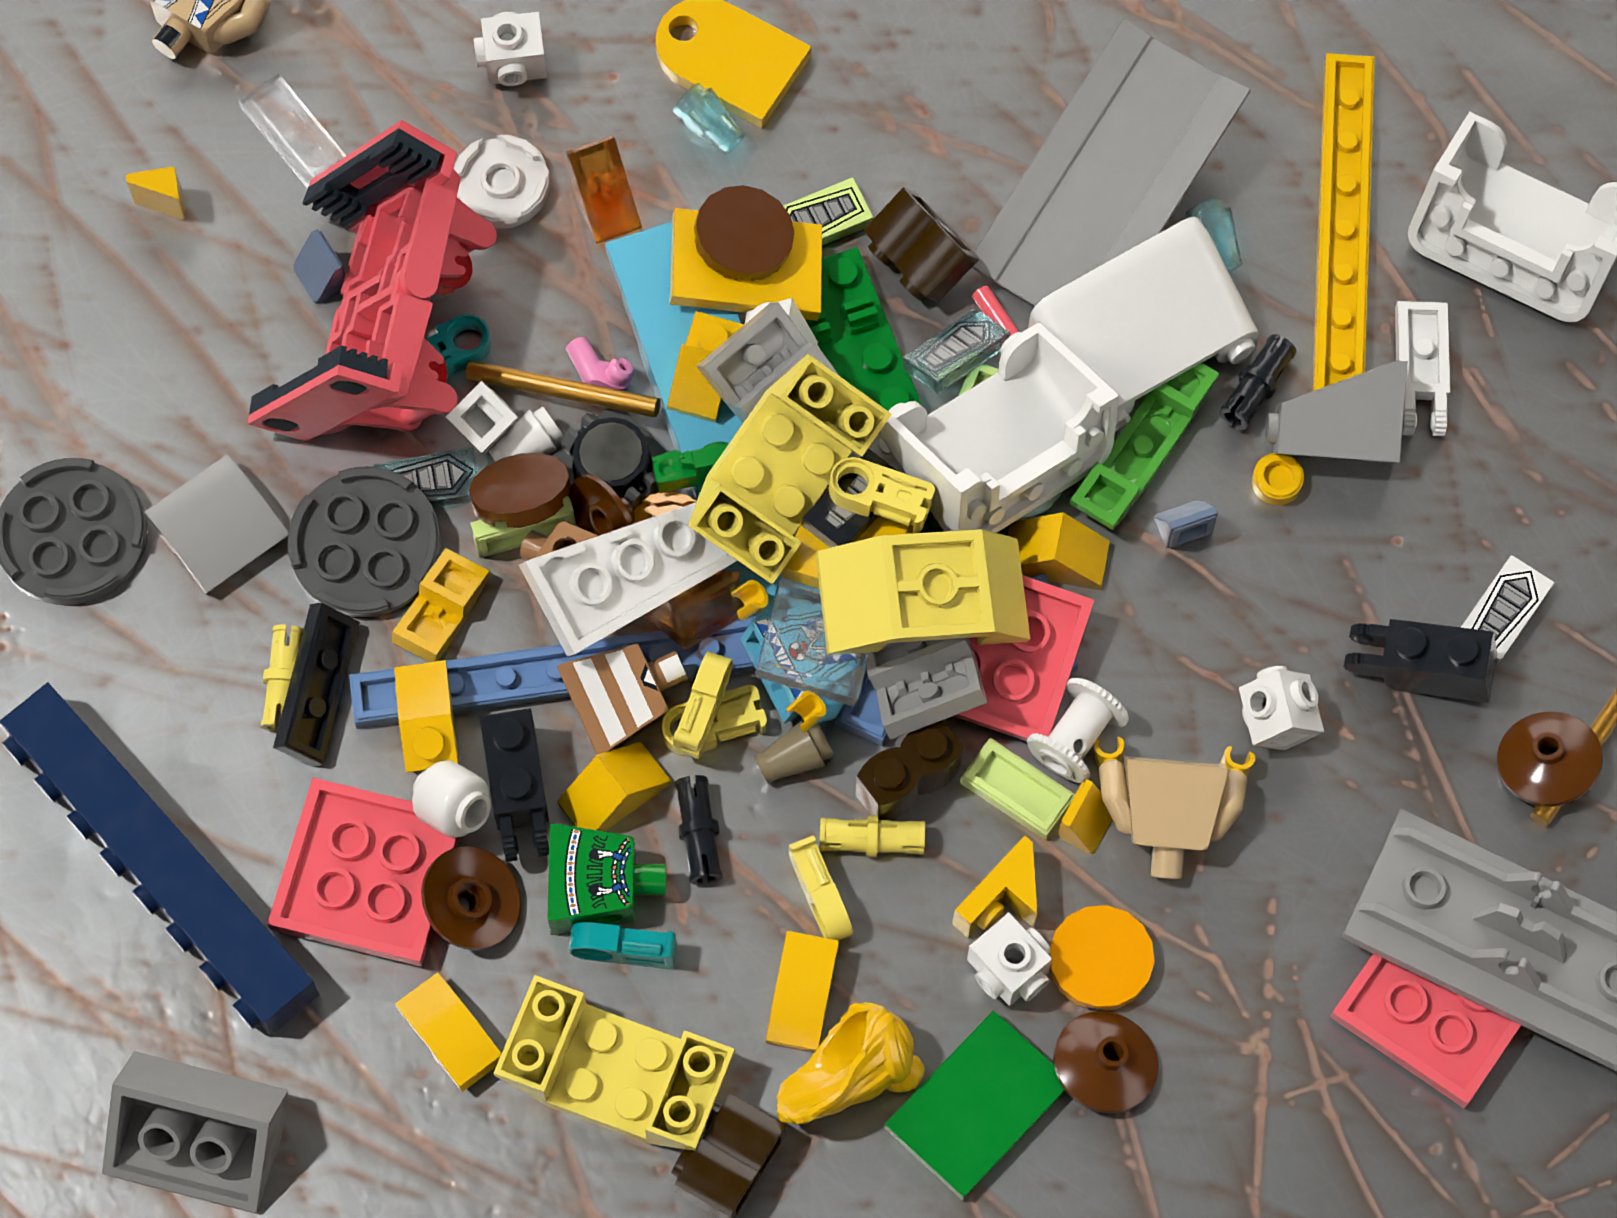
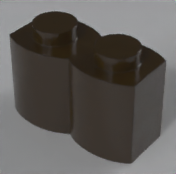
(920, 246)
(898, 775)
(728, 1158)

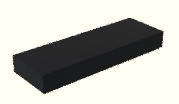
(316, 684)

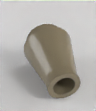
(794, 753)

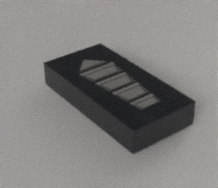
(834, 524)

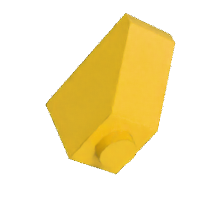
(425, 715)

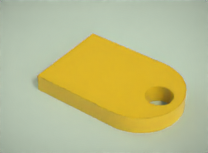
(733, 54)

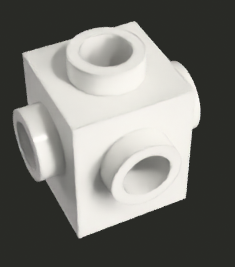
(511, 48)
(1281, 708)
(1008, 944)

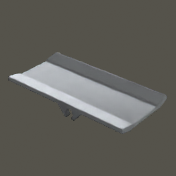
(1109, 165)
(1493, 935)

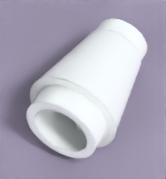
(530, 434)

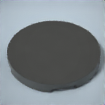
(71, 531)
(364, 541)

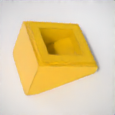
(158, 191)
(1085, 819)

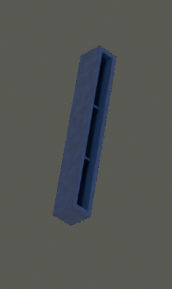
(159, 859)

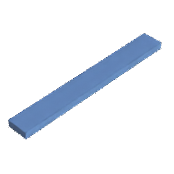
(533, 673)

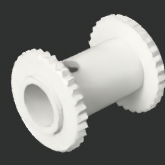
(1078, 730)

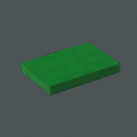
(977, 1105)

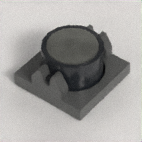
(614, 451)

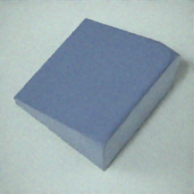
(319, 268)
(1186, 523)

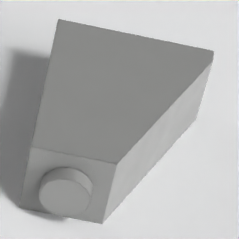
(1345, 419)

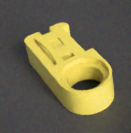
(887, 493)
(702, 704)
(736, 716)
(820, 889)

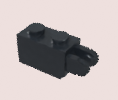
(1427, 658)
(515, 778)

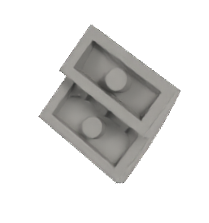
(757, 359)
(216, 523)
(924, 682)

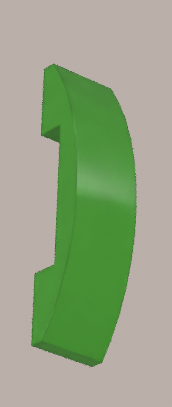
(1143, 446)

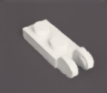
(1424, 343)

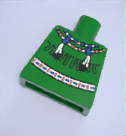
(596, 878)

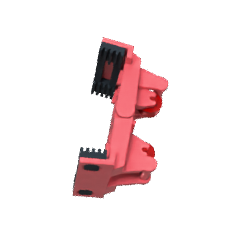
(406, 248)

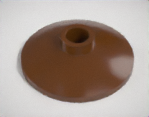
(598, 506)
(1554, 777)
(487, 887)
(1094, 1079)

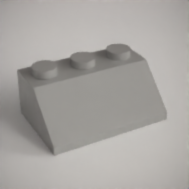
(193, 1131)

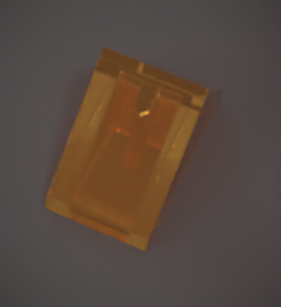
(602, 189)
(699, 610)

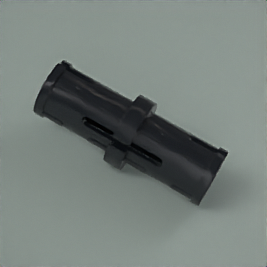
(1257, 382)
(698, 830)

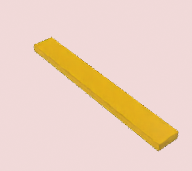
(1343, 219)

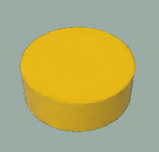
(1277, 479)

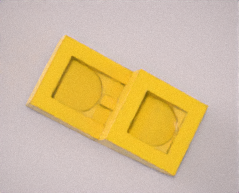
(441, 606)
(802, 991)
(449, 1031)

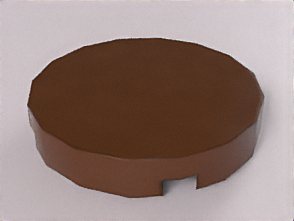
(743, 233)
(520, 489)

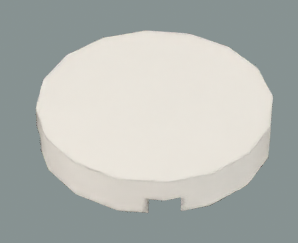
(503, 180)

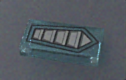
(955, 351)
(440, 476)

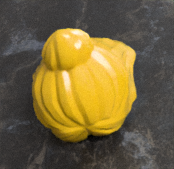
(852, 1065)

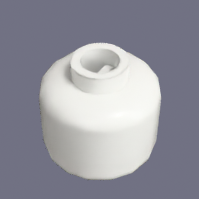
(451, 799)

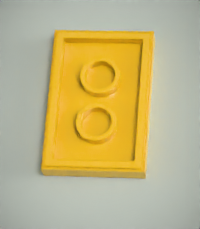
(702, 287)

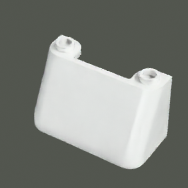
(1514, 227)
(1152, 314)
(1008, 437)

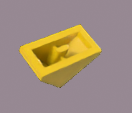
(1061, 549)
(613, 787)

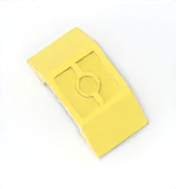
(783, 464)
(922, 590)
(612, 1068)

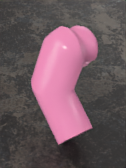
(597, 372)

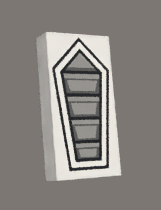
(1509, 603)

